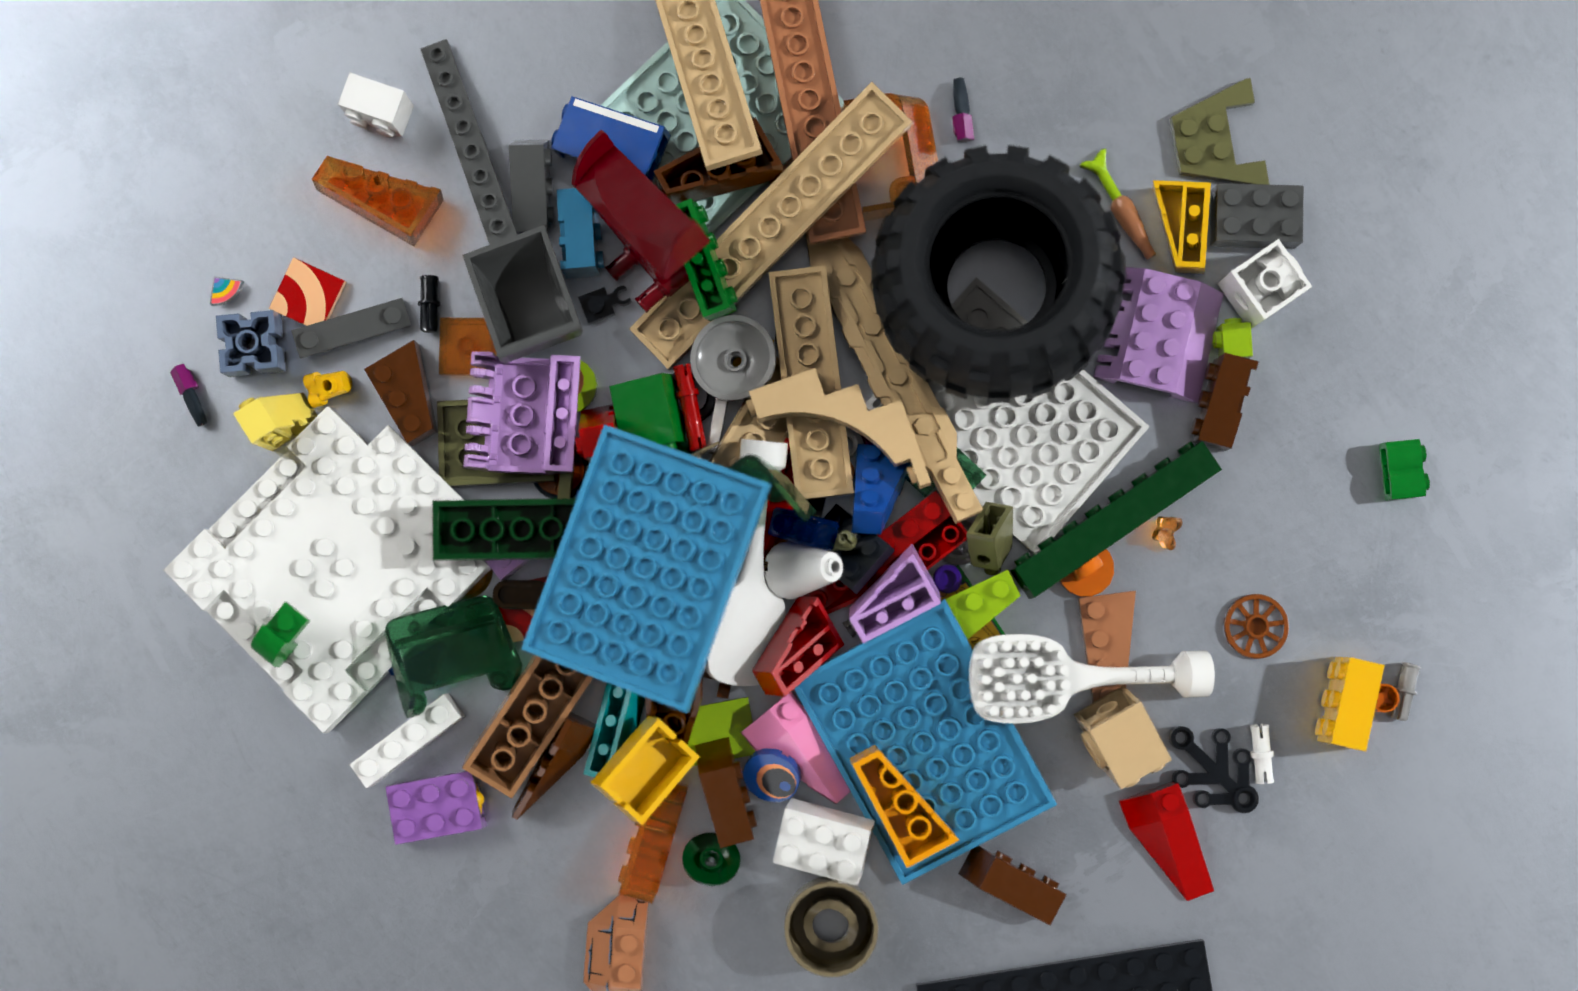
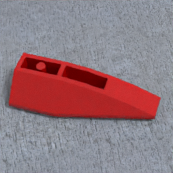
(925, 526)

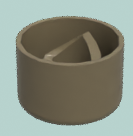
(838, 956)

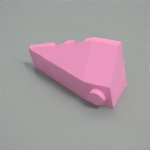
(790, 730)

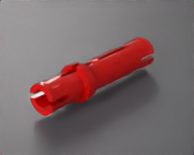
(688, 398)

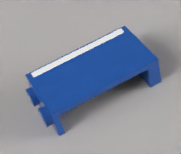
(636, 138)

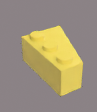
(274, 419)

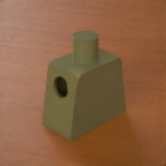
(991, 537)

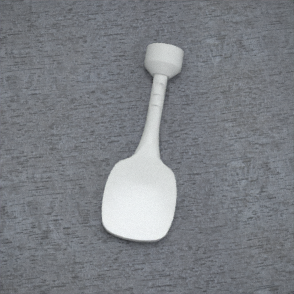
(753, 608)
(1034, 678)

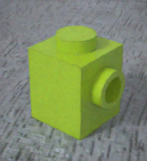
(1234, 338)

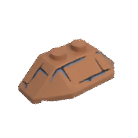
(617, 946)

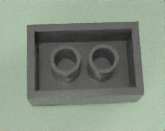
(1256, 215)

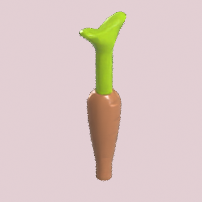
(1121, 205)

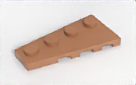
(1107, 632)

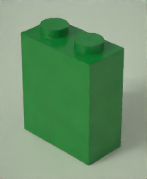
(649, 409)

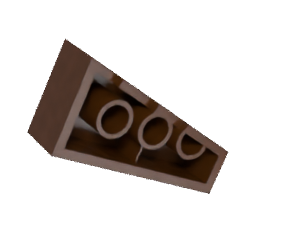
(689, 178)

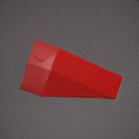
(1166, 831)

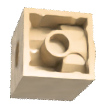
(1122, 737)

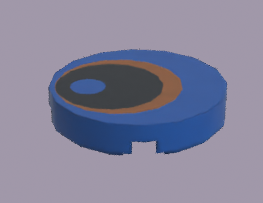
(772, 775)

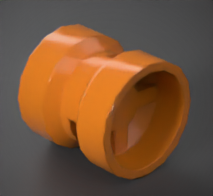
(1387, 698)

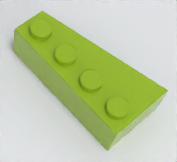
(983, 601)

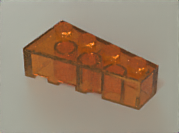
(651, 848)

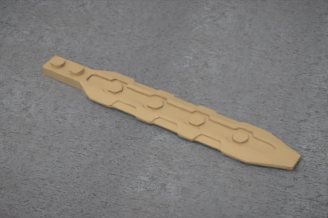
(889, 372)

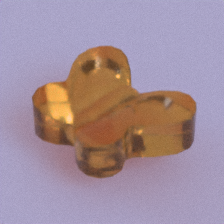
(1165, 531)

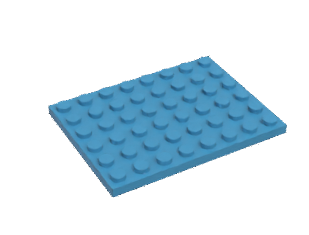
(646, 568)
(916, 706)

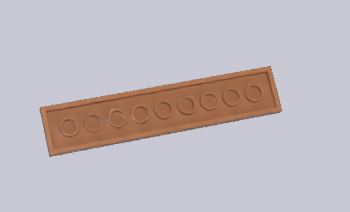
(808, 98)

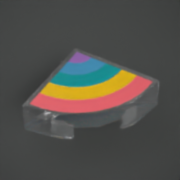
(224, 290)

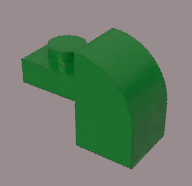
(277, 638)

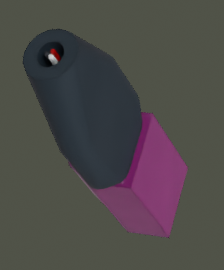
(962, 120)
(186, 386)

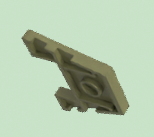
(1205, 142)

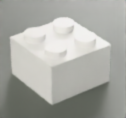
(375, 105)

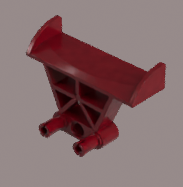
(640, 216)

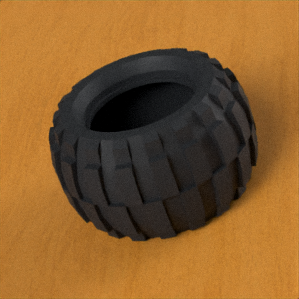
(1007, 201)

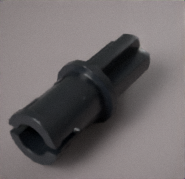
(428, 303)

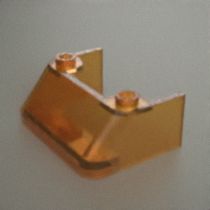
(919, 150)

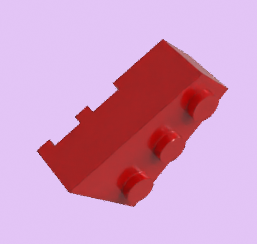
(590, 429)
(797, 648)

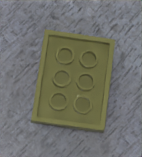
(451, 451)

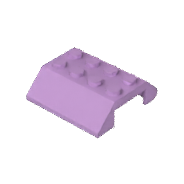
(1162, 334)
(524, 414)

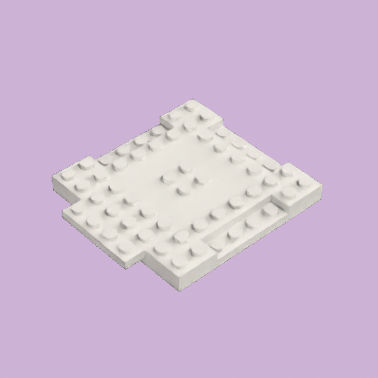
(343, 541)

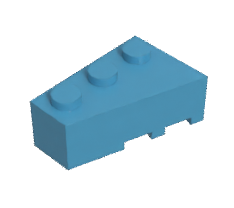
(578, 236)

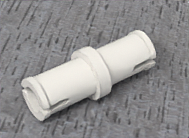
(1262, 754)

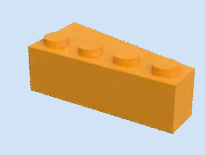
(904, 812)

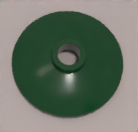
(706, 849)

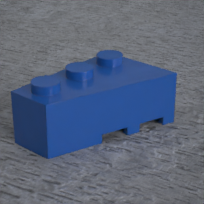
(875, 489)

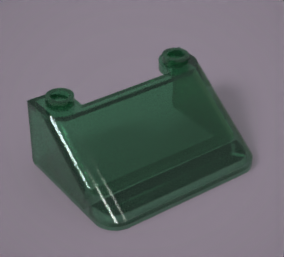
(450, 647)

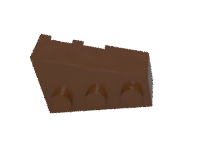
(404, 391)
(1222, 401)
(724, 792)
(1013, 884)

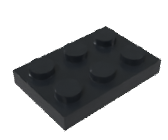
(864, 558)

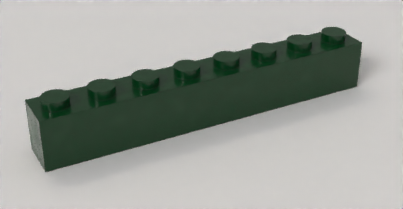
(1114, 520)

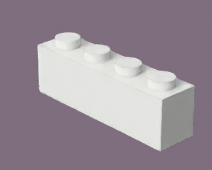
(407, 740)

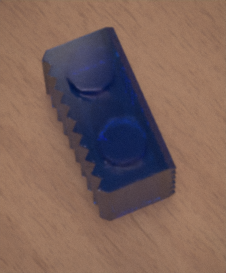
(814, 532)

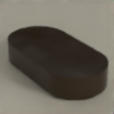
(518, 594)

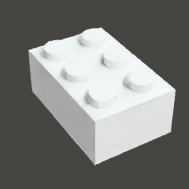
(824, 841)

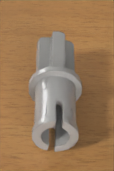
(1406, 690)

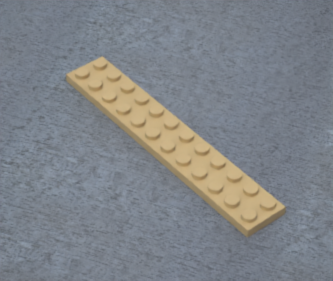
(781, 215)

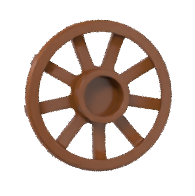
(1256, 626)

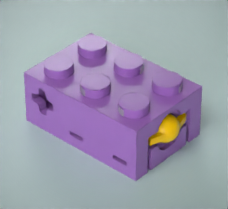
(435, 807)

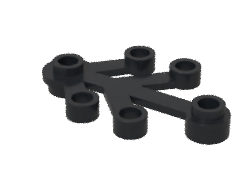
(1217, 772)

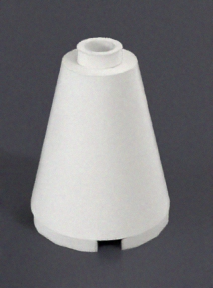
(800, 569)

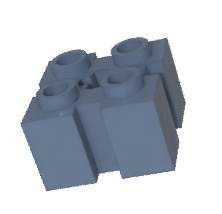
(238, 331)

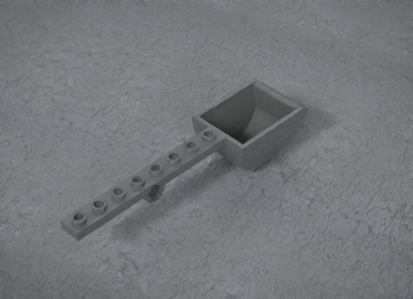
(515, 274)

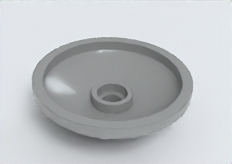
(723, 342)

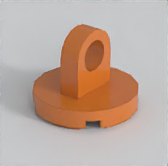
(1091, 577)

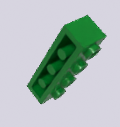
(707, 272)

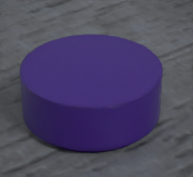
(947, 578)

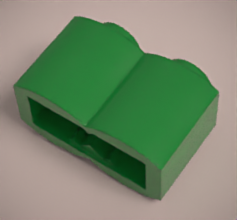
(1403, 469)

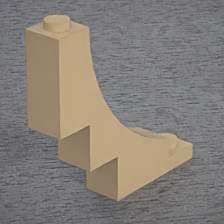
(883, 426)

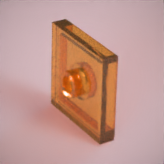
(458, 340)

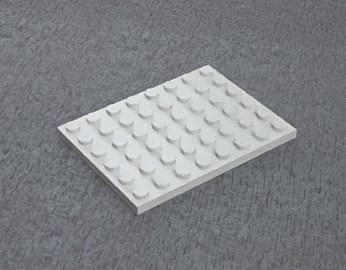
(1038, 450)

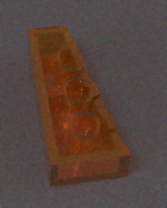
(387, 201)

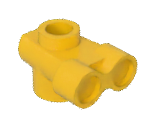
(326, 386)

